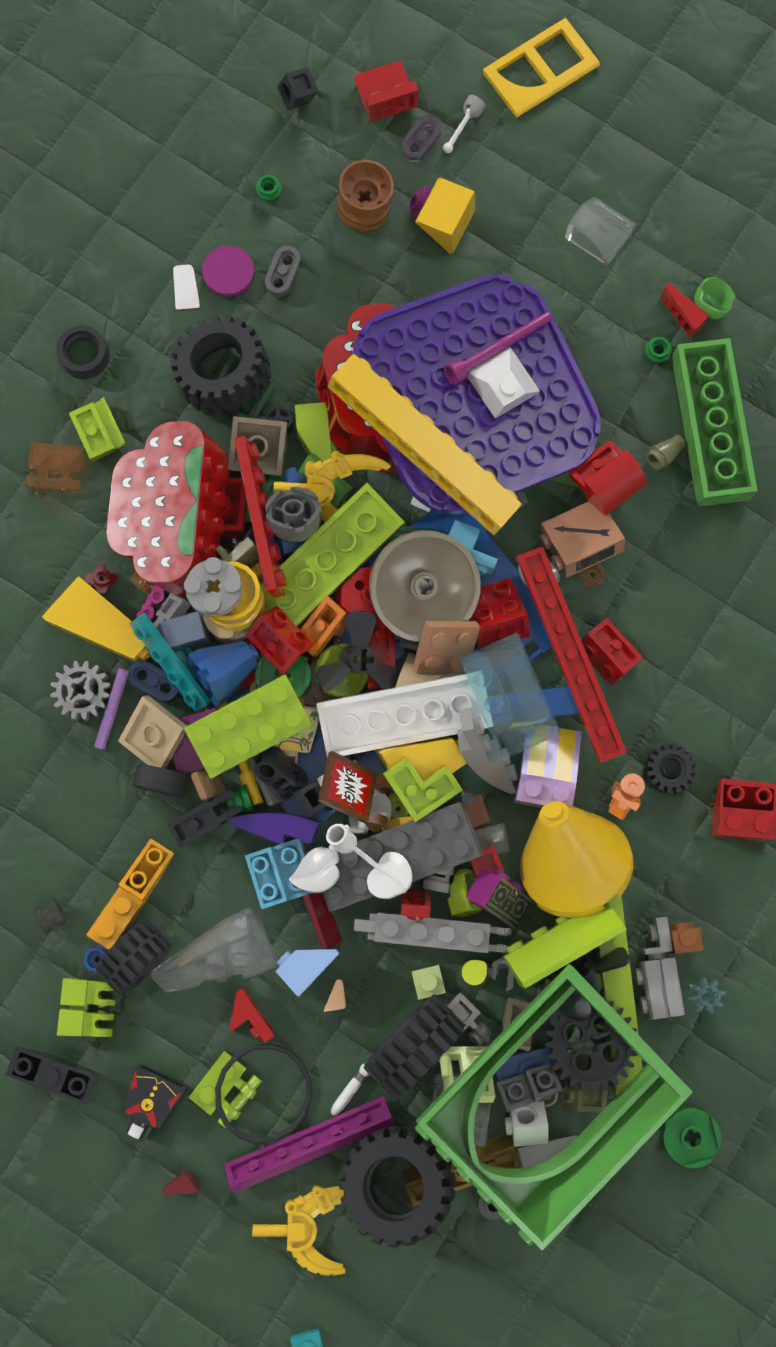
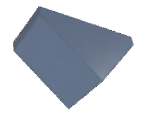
(185, 631)

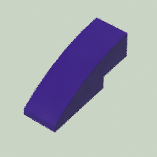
(278, 826)

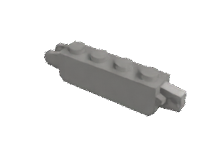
(431, 933)

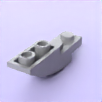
(485, 755)

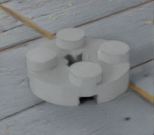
(213, 571)

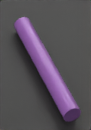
(111, 708)

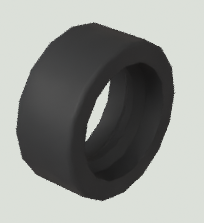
(73, 335)
(160, 780)

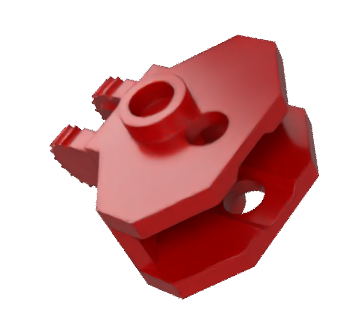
(357, 599)

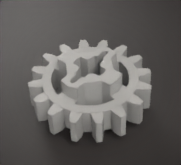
(75, 699)

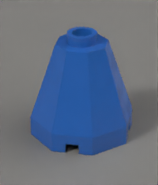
(223, 668)

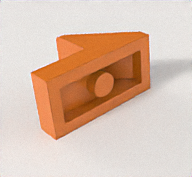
(323, 624)

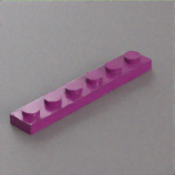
(308, 1144)

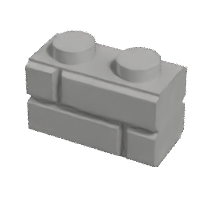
(660, 988)

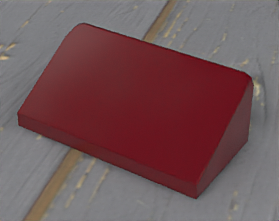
(322, 920)

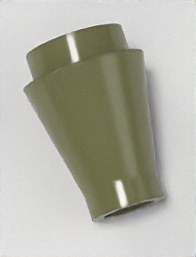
(665, 452)

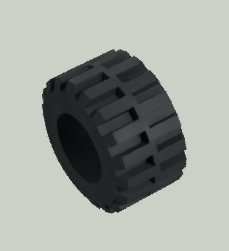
(133, 957)

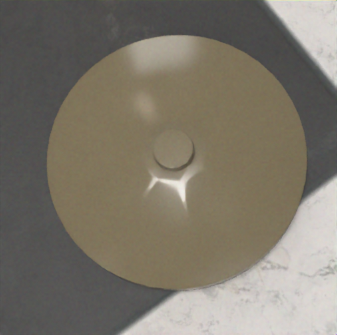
(423, 580)

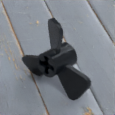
(359, 630)
(575, 1005)

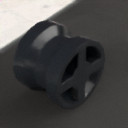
(281, 414)

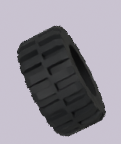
(364, 1204)

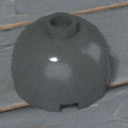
(293, 514)

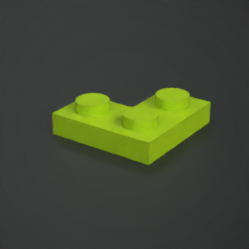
(421, 796)

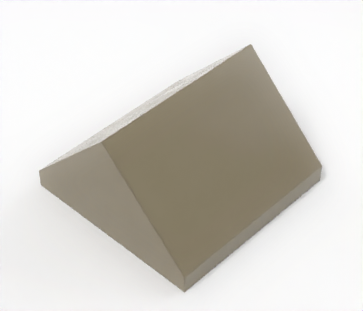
(269, 438)

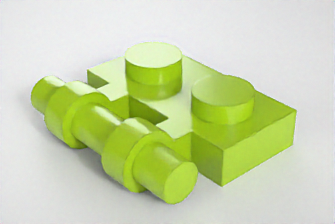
(205, 1091)

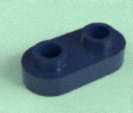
(153, 683)

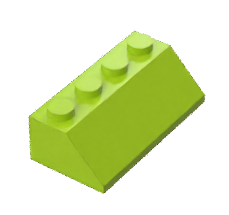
(560, 945)

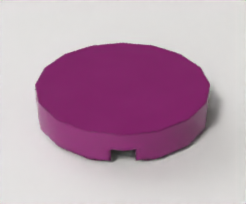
(228, 271)

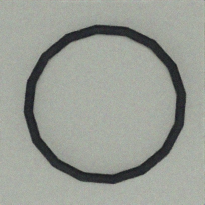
(229, 1126)

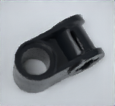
(279, 772)

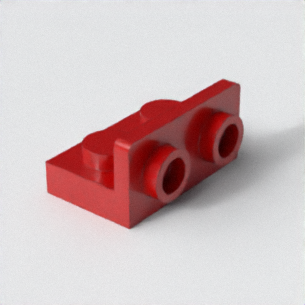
(279, 639)
(610, 651)

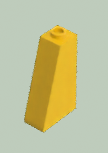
(94, 619)

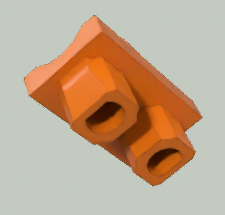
(626, 795)

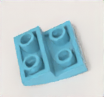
(272, 870)

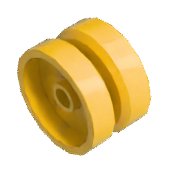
(250, 606)

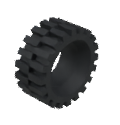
(231, 391)
(414, 1047)

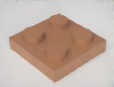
(444, 645)

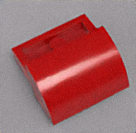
(608, 477)

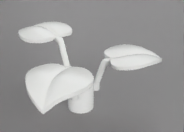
(318, 868)

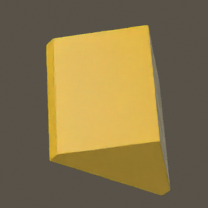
(447, 213)

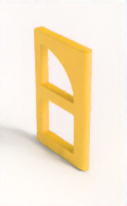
(521, 98)

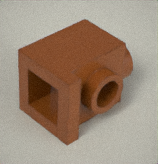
(685, 938)

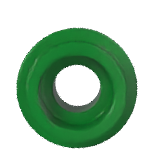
(265, 182)
(661, 343)

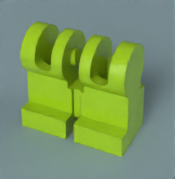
(77, 1018)

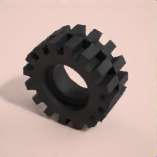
(686, 764)

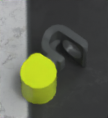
(476, 971)

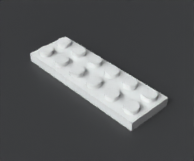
(396, 715)

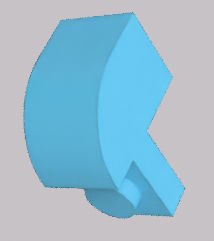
(468, 537)

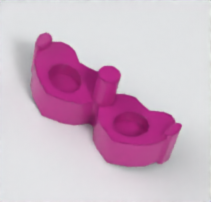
(156, 597)

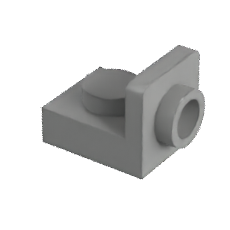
(660, 934)

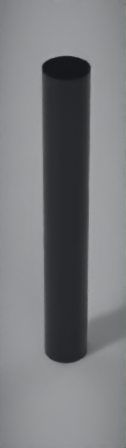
(465, 794)

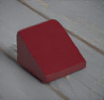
(183, 1184)

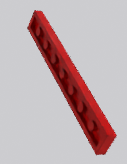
(571, 654)

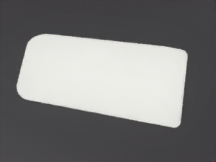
(185, 287)

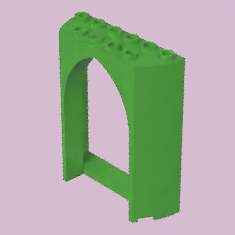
(553, 1192)

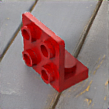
(386, 91)
(499, 613)

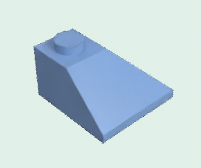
(304, 966)

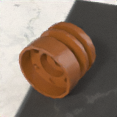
(364, 195)

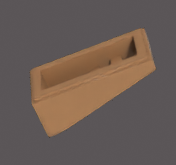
(207, 787)

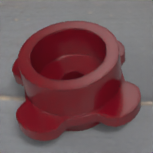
(101, 586)

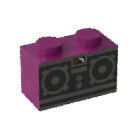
(498, 897)

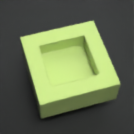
(428, 982)

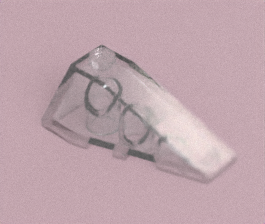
(226, 950)

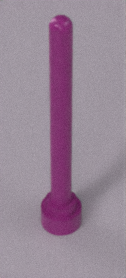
(457, 370)

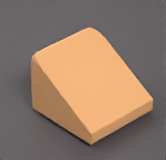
(337, 997)

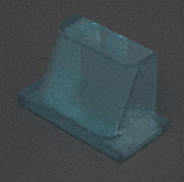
(510, 695)

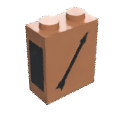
(581, 539)

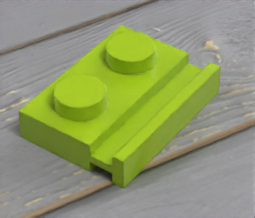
(97, 429)

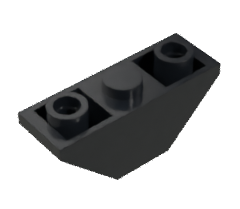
(52, 1074)

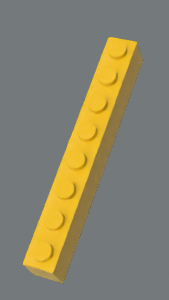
(424, 443)

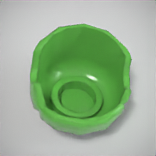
(714, 297)

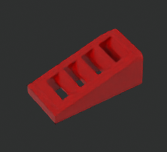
(684, 310)

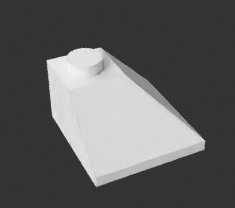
(502, 382)

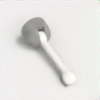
(472, 108)

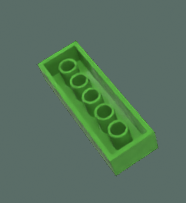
(714, 422)

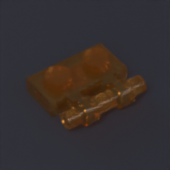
(55, 459)

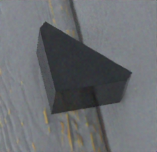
(308, 798)

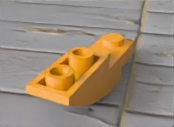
(131, 895)

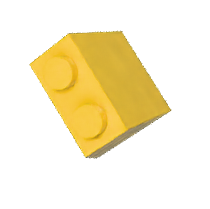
(425, 755)

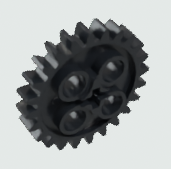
(598, 1069)

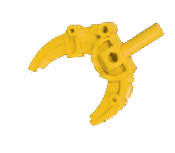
(323, 472)
(302, 1229)

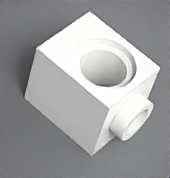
(528, 1125)

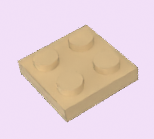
(153, 733)

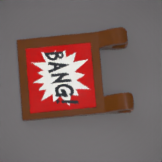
(351, 790)

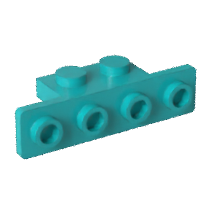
(172, 661)

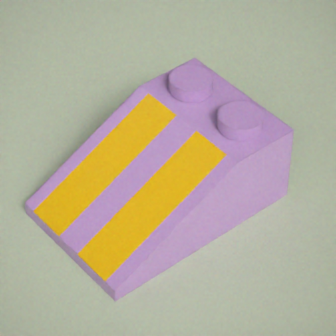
(549, 771)

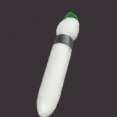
(349, 1090)

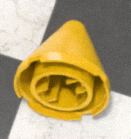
(574, 861)

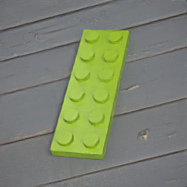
(334, 553)

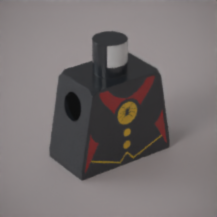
(150, 1099)

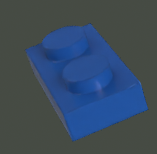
(521, 1062)

